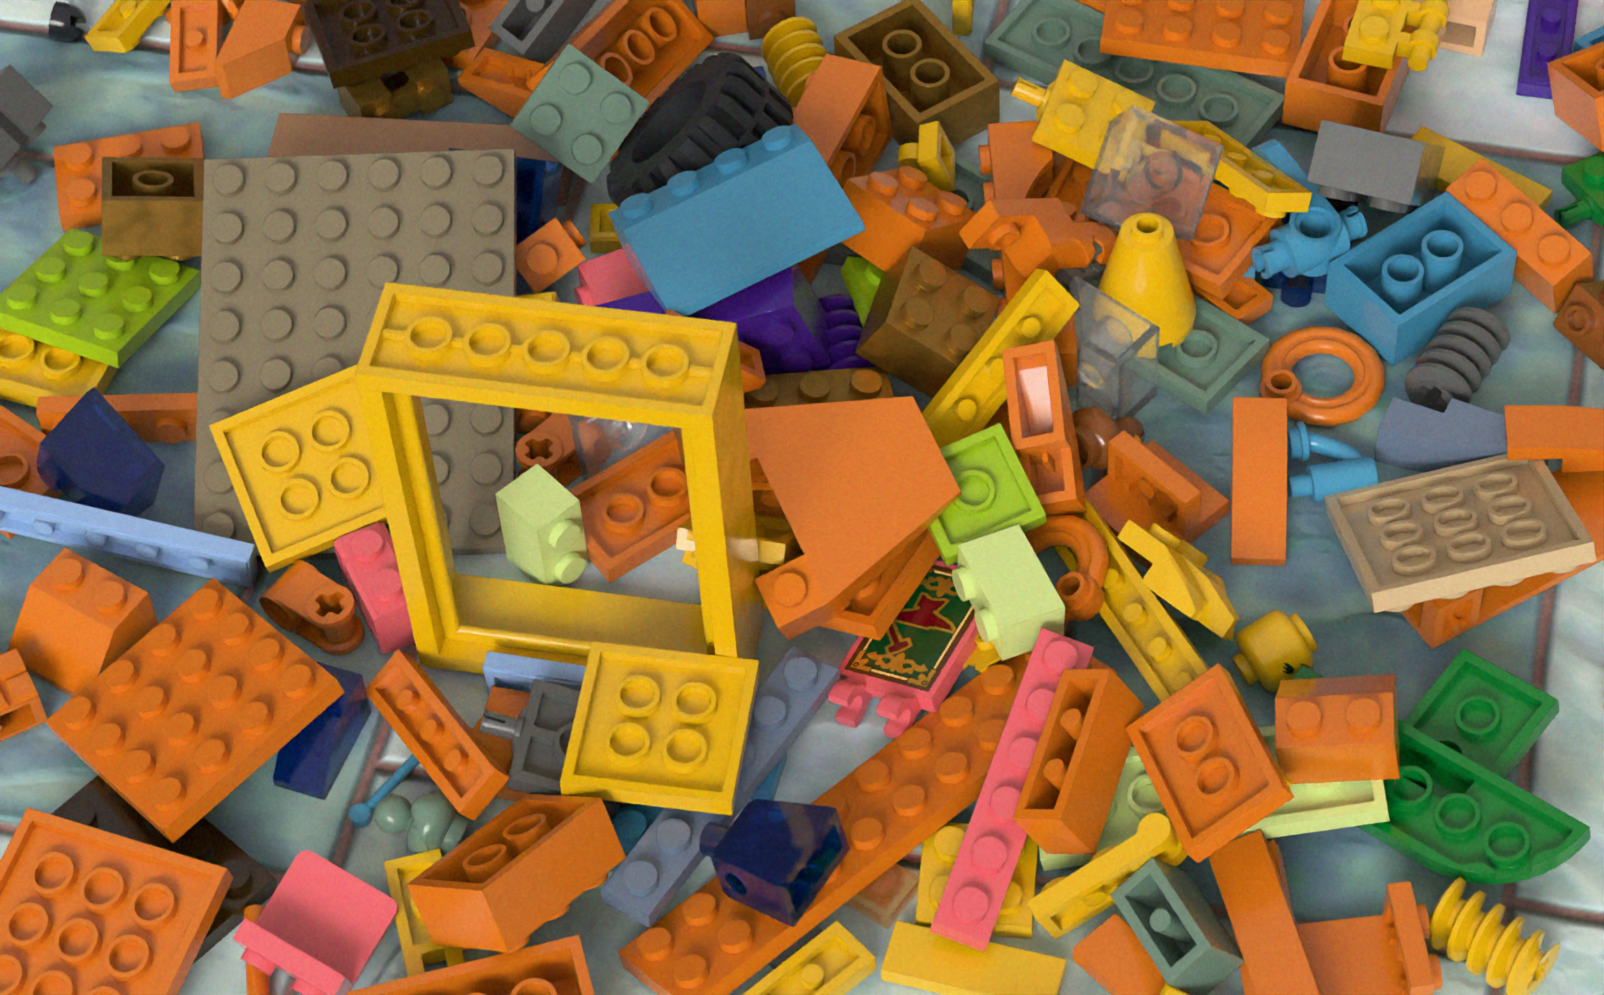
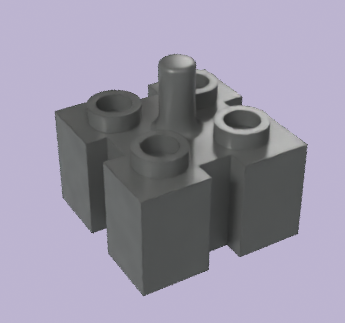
(20, 122)

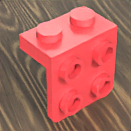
(318, 927)

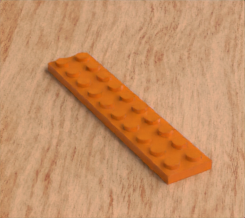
(885, 812)

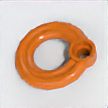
(1317, 411)
(1081, 589)

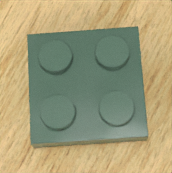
(579, 113)

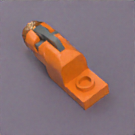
(1042, 236)

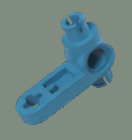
(1310, 237)

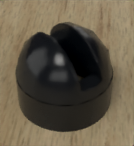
(64, 20)

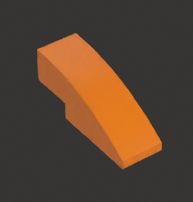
(1044, 426)
(1258, 481)

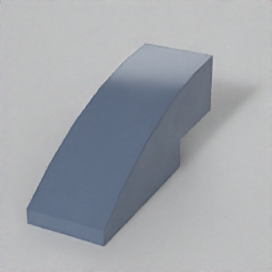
(1433, 440)

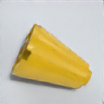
(1151, 277)

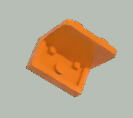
(1375, 952)

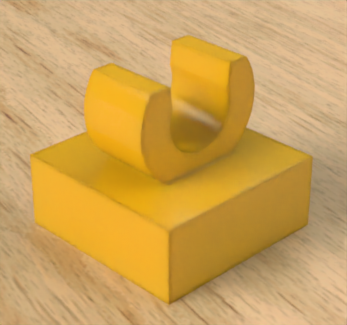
(932, 156)

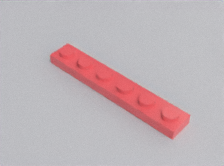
(992, 837)

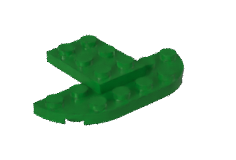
(1453, 792)

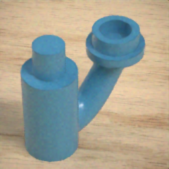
(1347, 473)

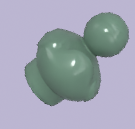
(429, 821)

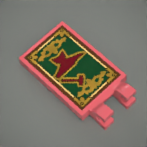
(913, 660)

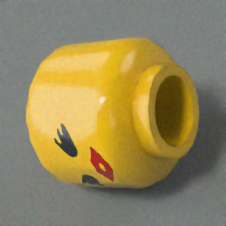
(1273, 649)

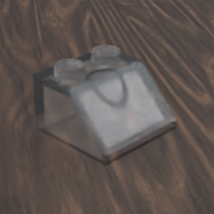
(1152, 169)
(1113, 353)

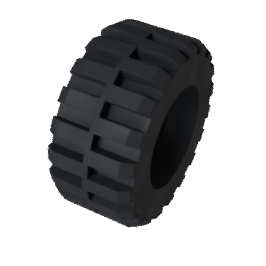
(694, 121)

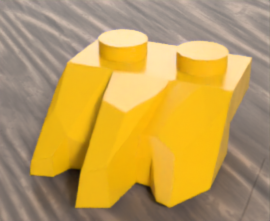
(1182, 578)

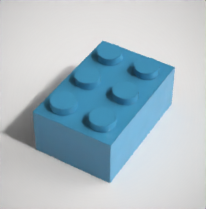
(1415, 274)

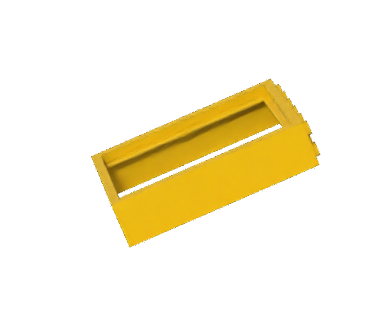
(572, 364)

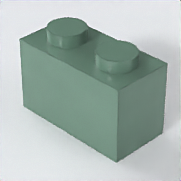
(1177, 927)

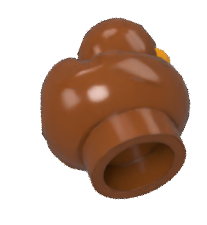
(1094, 431)

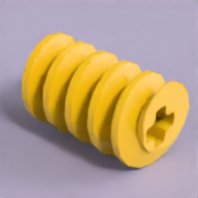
(791, 53)
(1488, 943)

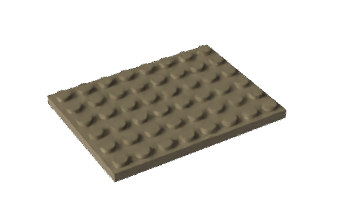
(294, 284)

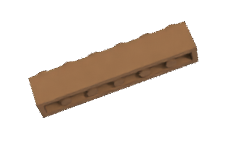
(363, 135)

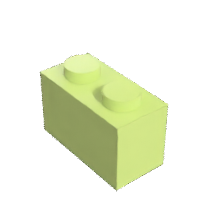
(542, 528)
(1007, 591)

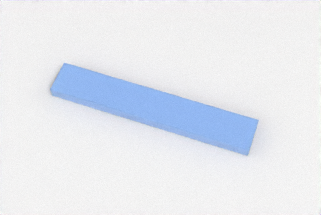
(128, 537)

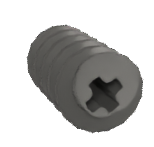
(1457, 358)

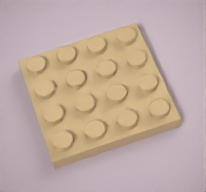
(1457, 531)

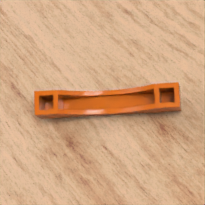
(1020, 171)

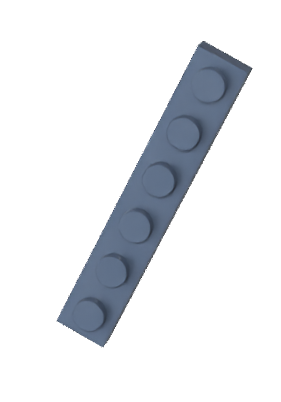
(670, 846)

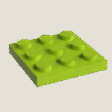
(93, 300)

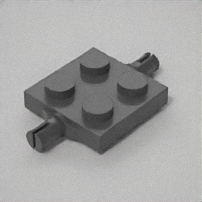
(539, 739)

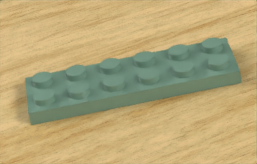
(1046, 32)

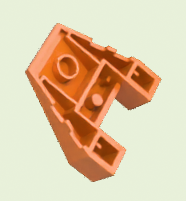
(855, 493)

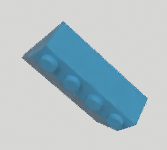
(734, 221)

